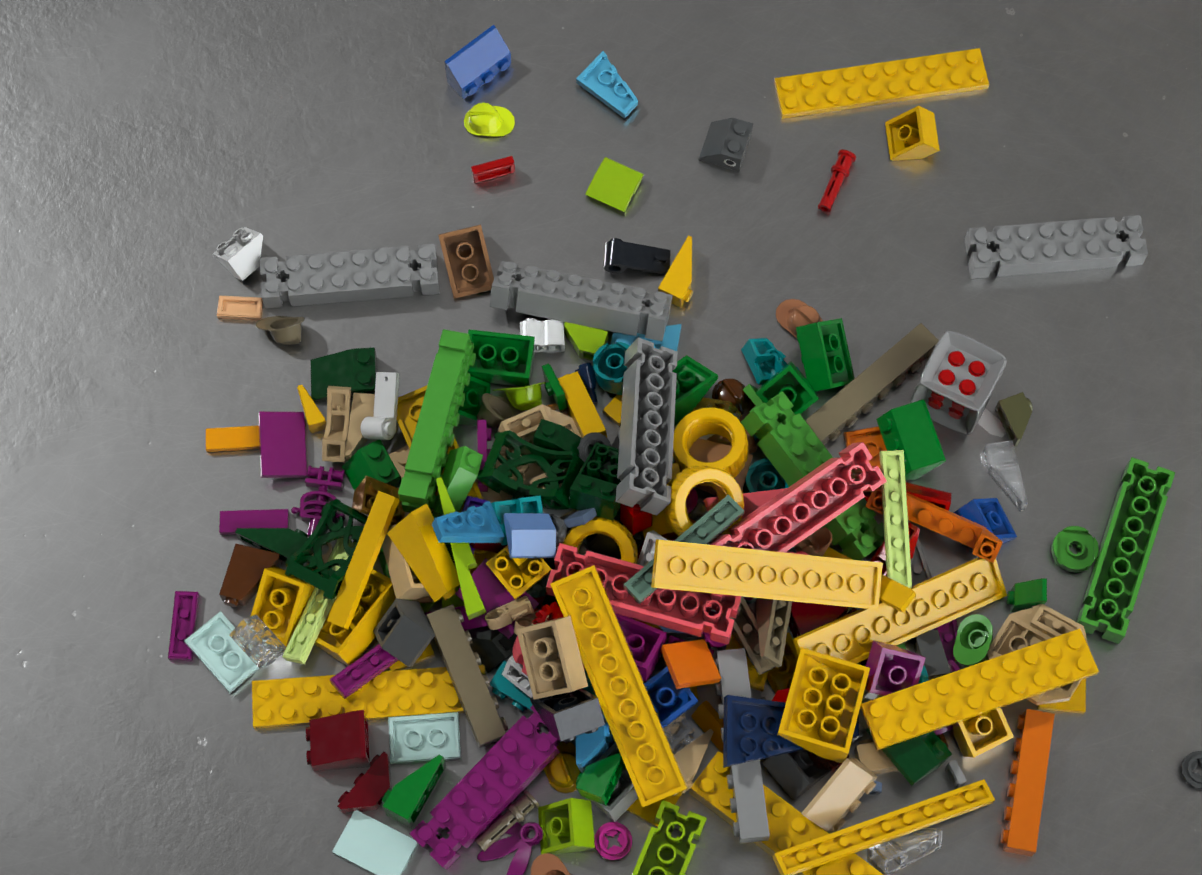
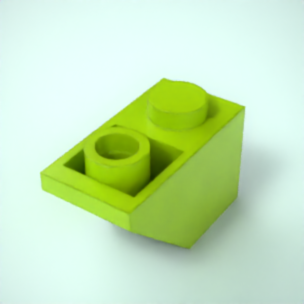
(585, 339)

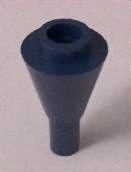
(588, 377)

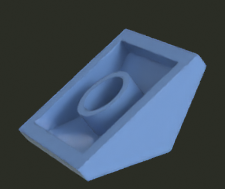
(530, 535)

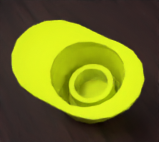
(489, 120)

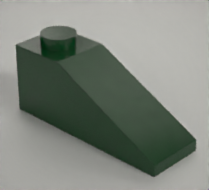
(556, 437)
(276, 540)

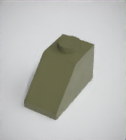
(1014, 415)

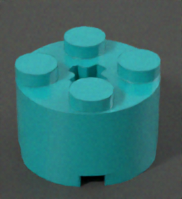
(609, 366)
(763, 472)

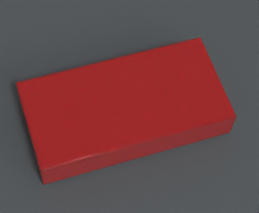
(493, 169)

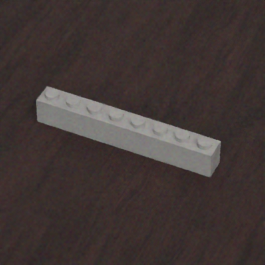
(745, 777)

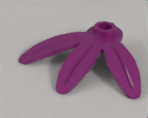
(519, 840)

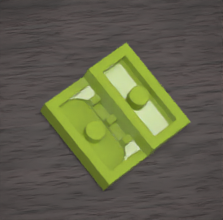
(614, 184)

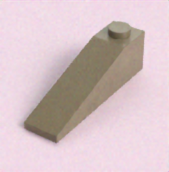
(772, 628)
(746, 633)

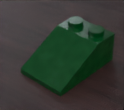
(347, 368)

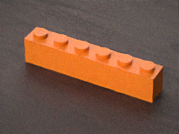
(1028, 782)

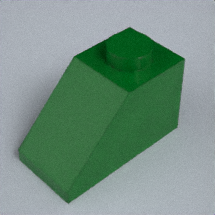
(1027, 594)
(600, 779)

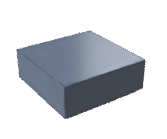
(580, 517)

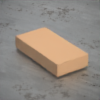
(240, 308)

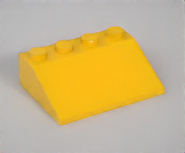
(350, 644)
(823, 704)

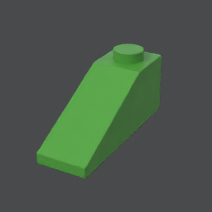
(459, 476)

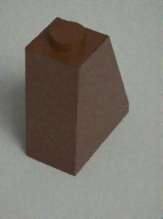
(245, 574)

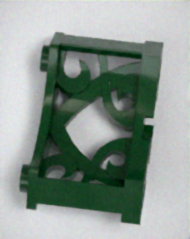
(549, 462)
(330, 580)

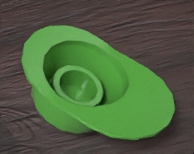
(973, 639)

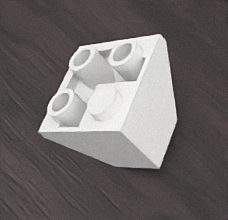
(241, 252)

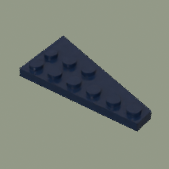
(753, 729)

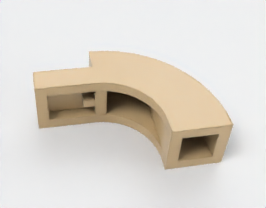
(336, 424)

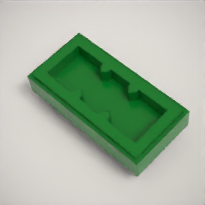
(553, 387)

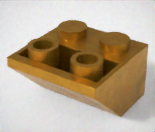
(366, 493)

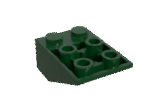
(597, 483)

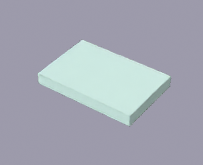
(221, 653)
(424, 737)
(374, 846)

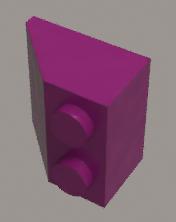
(892, 668)

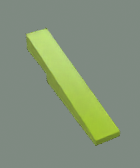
(464, 562)

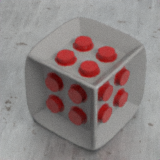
(959, 381)

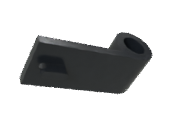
(624, 255)

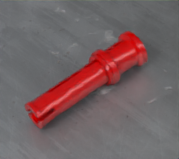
(839, 172)

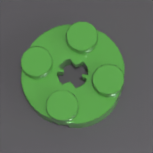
(1065, 558)

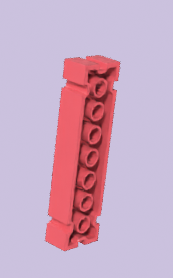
(807, 503)
(664, 607)

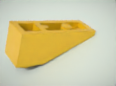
(679, 276)

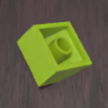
(566, 826)

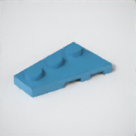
(470, 526)

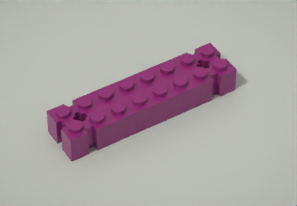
(487, 789)

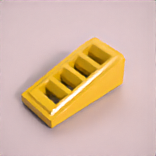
(314, 417)

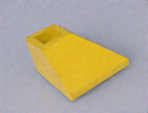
(517, 573)

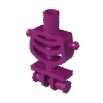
(313, 515)

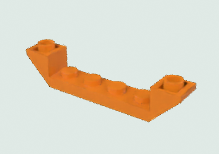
(946, 523)

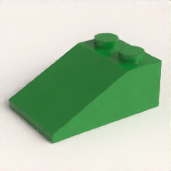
(691, 385)
(412, 793)

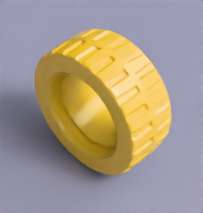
(705, 422)
(683, 483)
(611, 528)

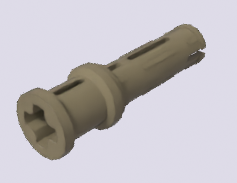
(515, 813)

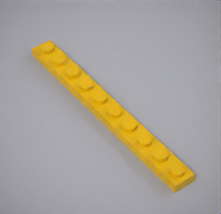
(883, 828)

